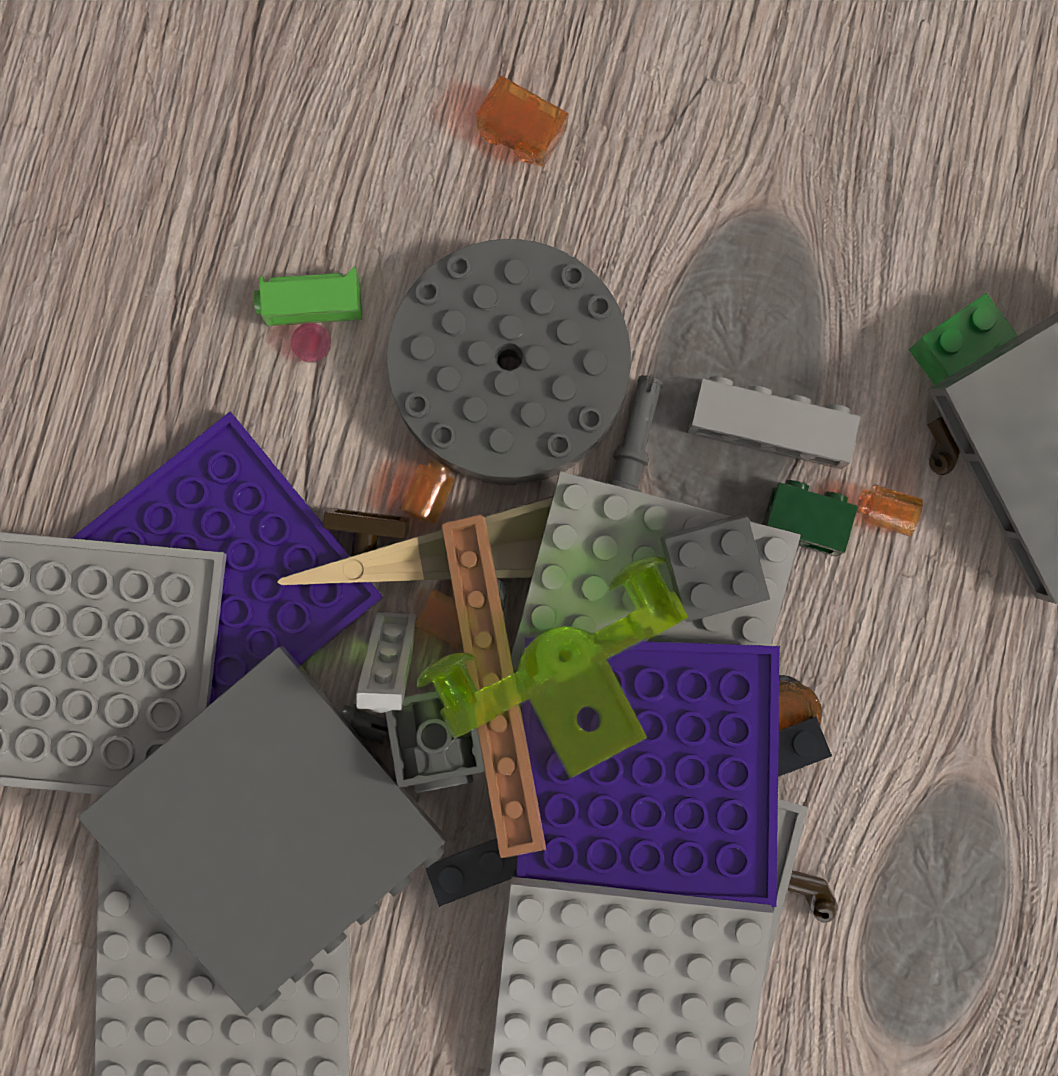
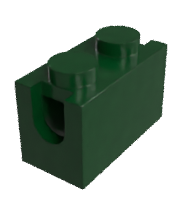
(819, 519)

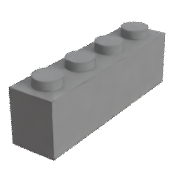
(774, 423)

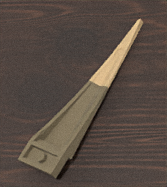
(513, 541)

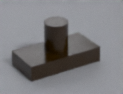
(365, 527)

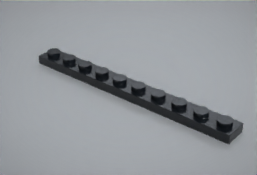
(483, 868)

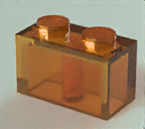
(521, 122)

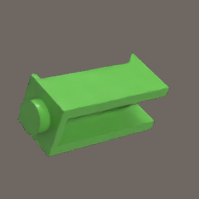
(309, 299)

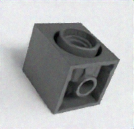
(425, 748)

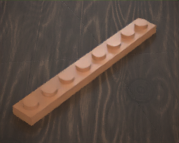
(485, 636)

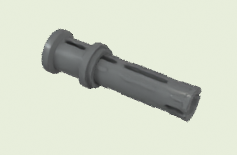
(631, 455)

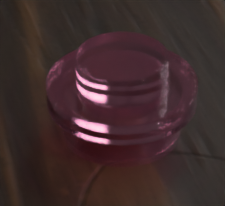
(311, 342)

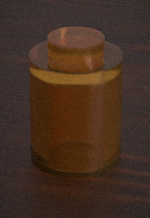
(428, 492)
(890, 509)

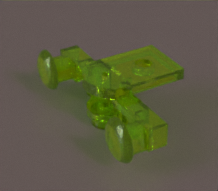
(564, 687)

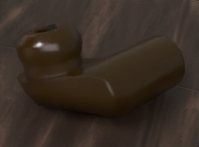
(945, 450)
(816, 893)

